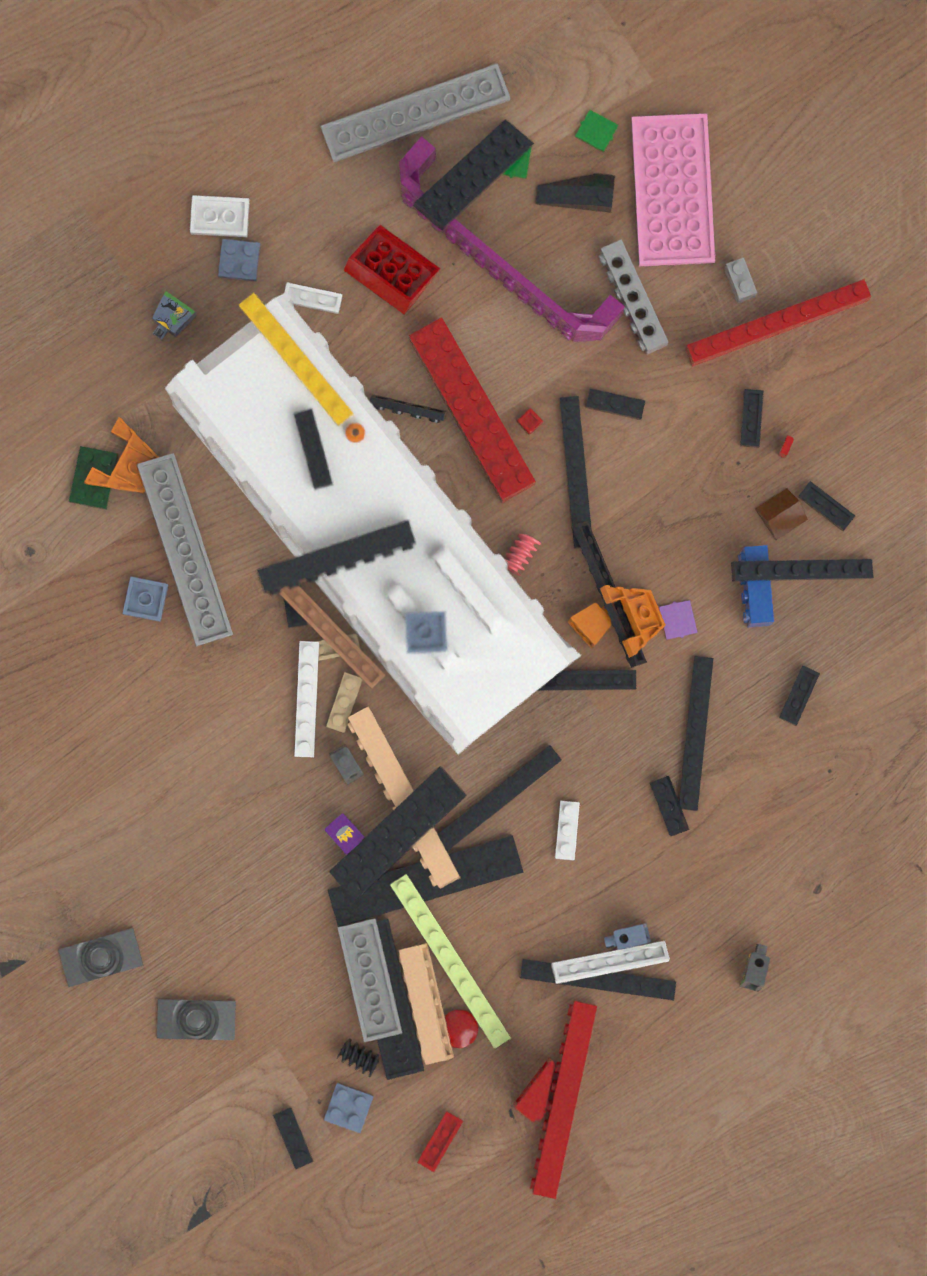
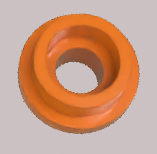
(355, 439)

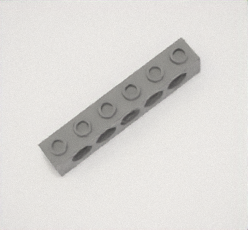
(618, 252)

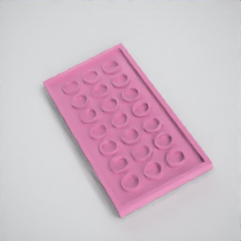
(673, 190)

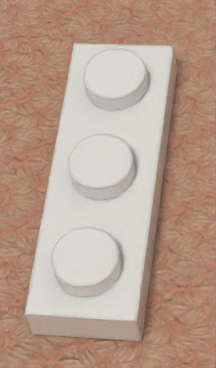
(314, 298)
(567, 830)

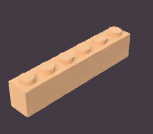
(426, 1004)

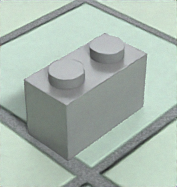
(740, 280)

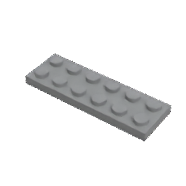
(369, 980)

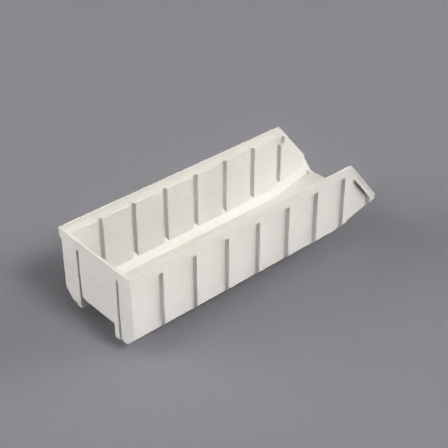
(243, 412)

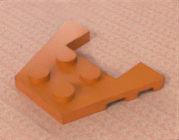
(126, 473)
(641, 612)

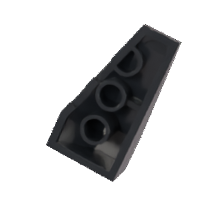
(585, 192)

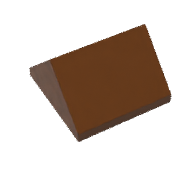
(782, 513)

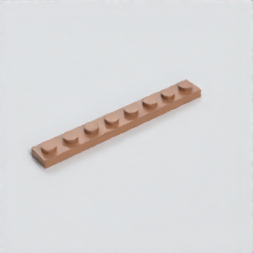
(333, 635)

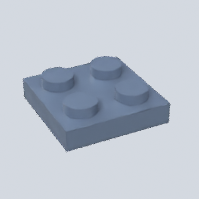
(239, 260)
(145, 599)
(426, 632)
(348, 1108)

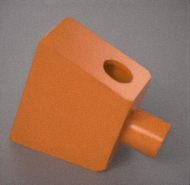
(591, 624)

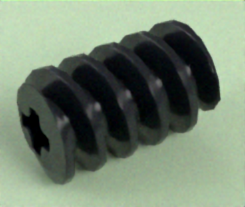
(358, 1057)

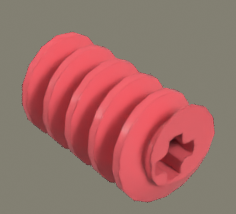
(520, 553)

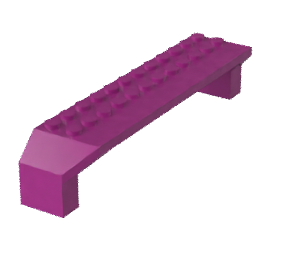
(573, 326)

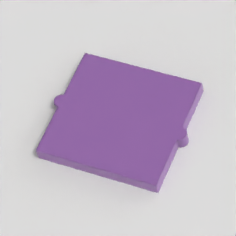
(678, 619)

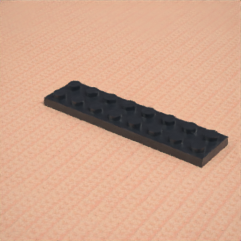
(473, 174)
(398, 833)
(401, 1051)

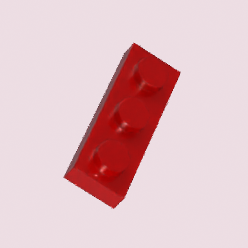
(440, 1141)

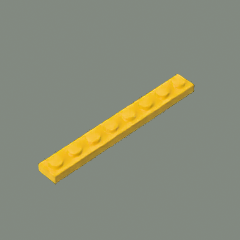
(296, 359)

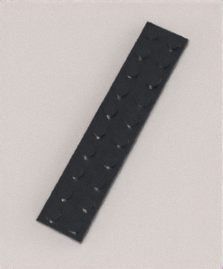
(474, 865)

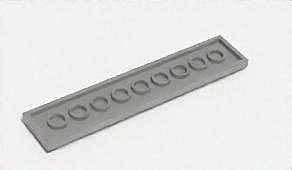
(415, 113)
(184, 549)

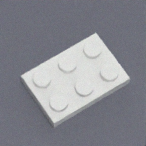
(219, 216)

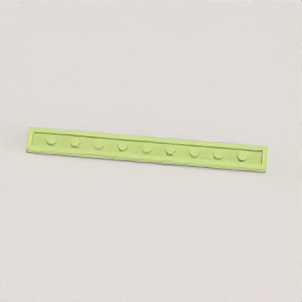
(450, 961)

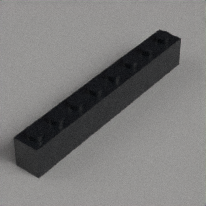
(337, 557)

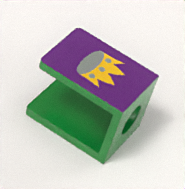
(344, 833)

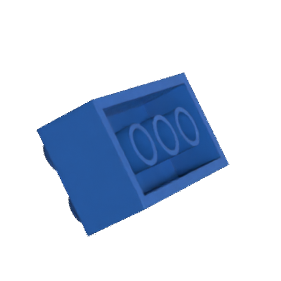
(756, 594)

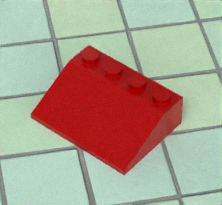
(391, 269)
(535, 1095)

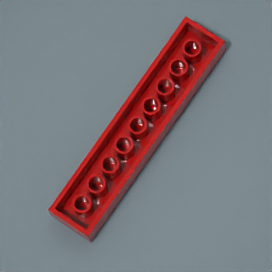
(472, 410)

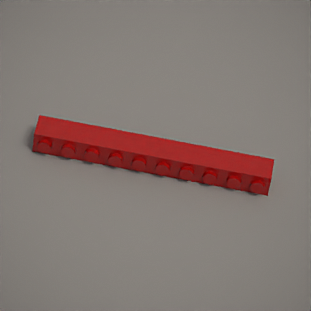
(778, 322)
(564, 1100)

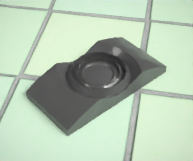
(101, 957)
(196, 1019)

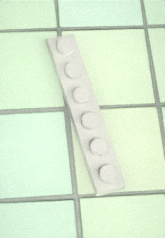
(306, 699)
(610, 962)

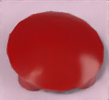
(461, 1028)

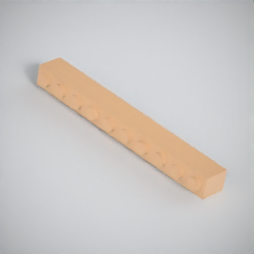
(398, 789)

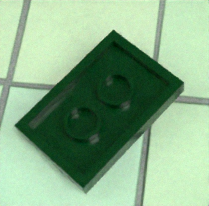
(89, 494)

